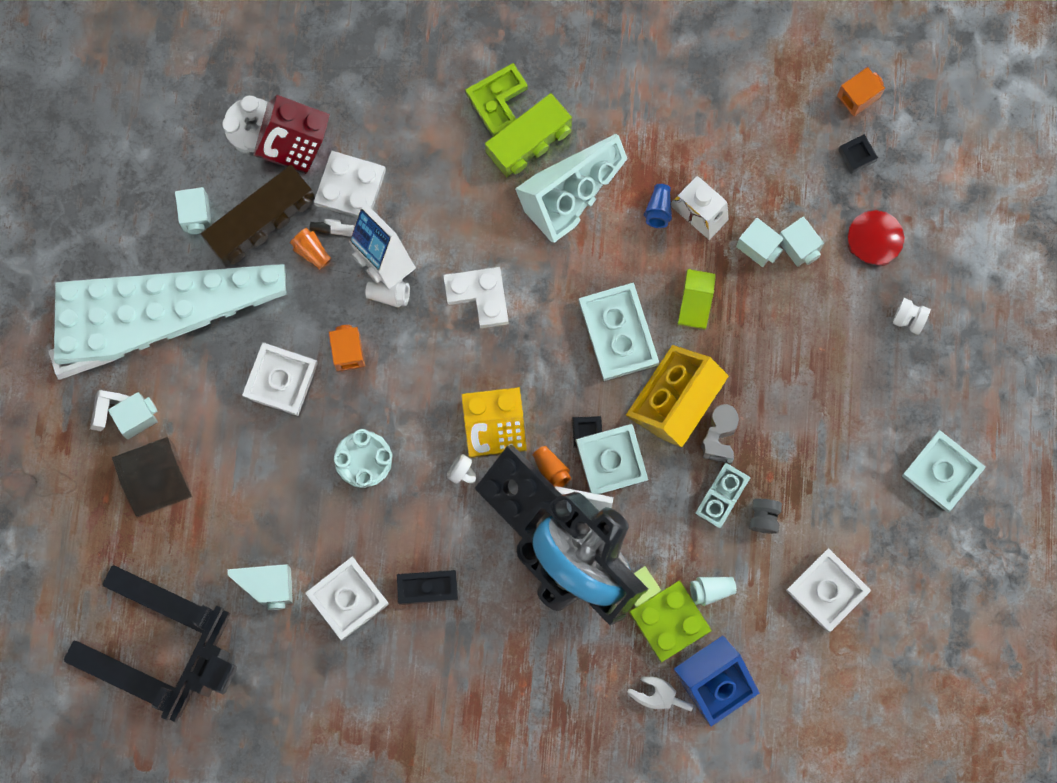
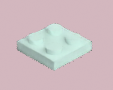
(611, 459)
(943, 471)

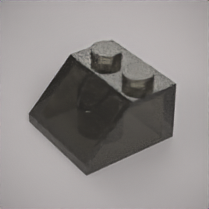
(152, 476)

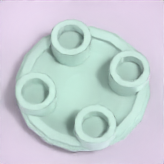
(363, 459)

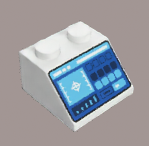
(379, 249)

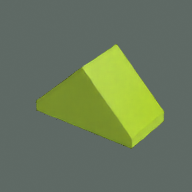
(696, 299)

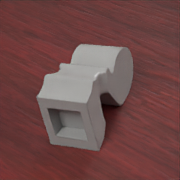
(724, 424)

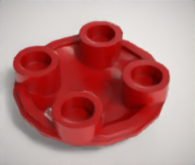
(875, 237)

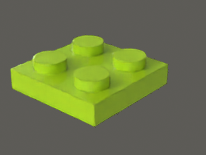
(670, 621)

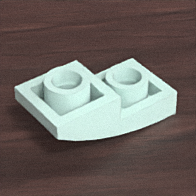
(722, 495)

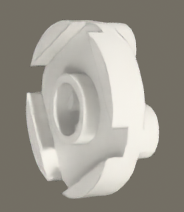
(235, 122)

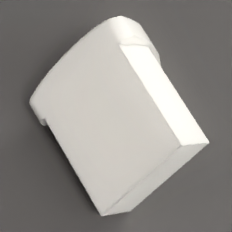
(101, 405)

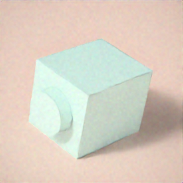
(193, 210)
(801, 242)
(760, 243)
(134, 415)

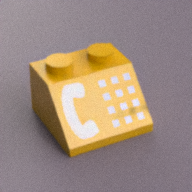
(493, 421)

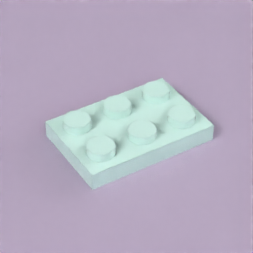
(618, 331)

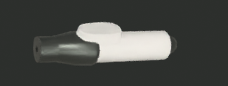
(332, 226)

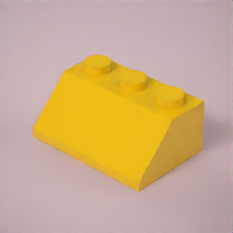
(678, 395)

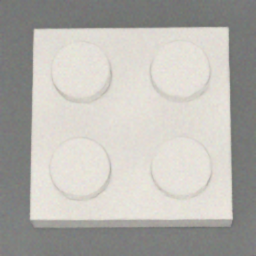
(349, 184)
(280, 379)
(828, 590)
(347, 598)

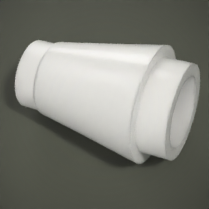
(395, 296)

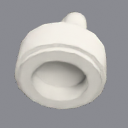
(461, 470)

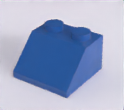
(717, 680)

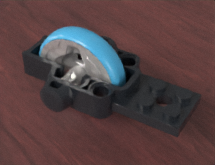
(568, 552)

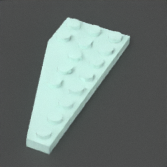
(128, 313)

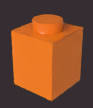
(861, 91)
(346, 348)

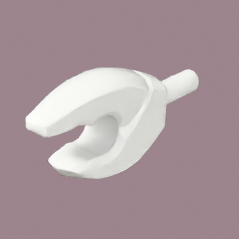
(662, 698)

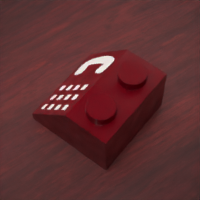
(291, 133)

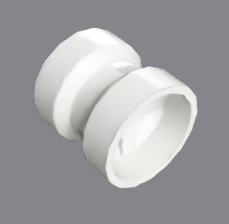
(904, 316)

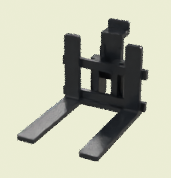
(205, 669)

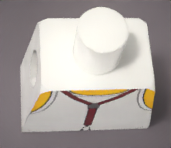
(700, 206)

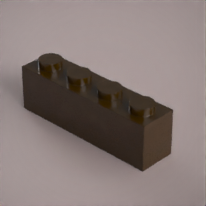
(258, 216)

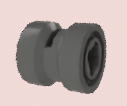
(765, 516)

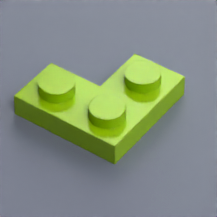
(491, 94)

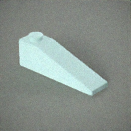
(563, 191)

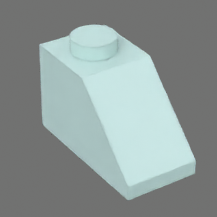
(266, 584)

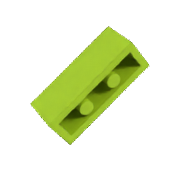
(529, 135)

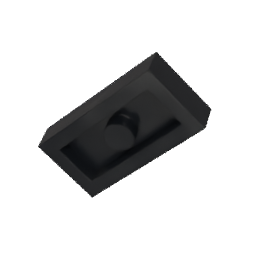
(427, 587)

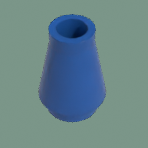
(658, 210)

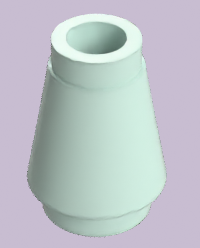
(711, 589)

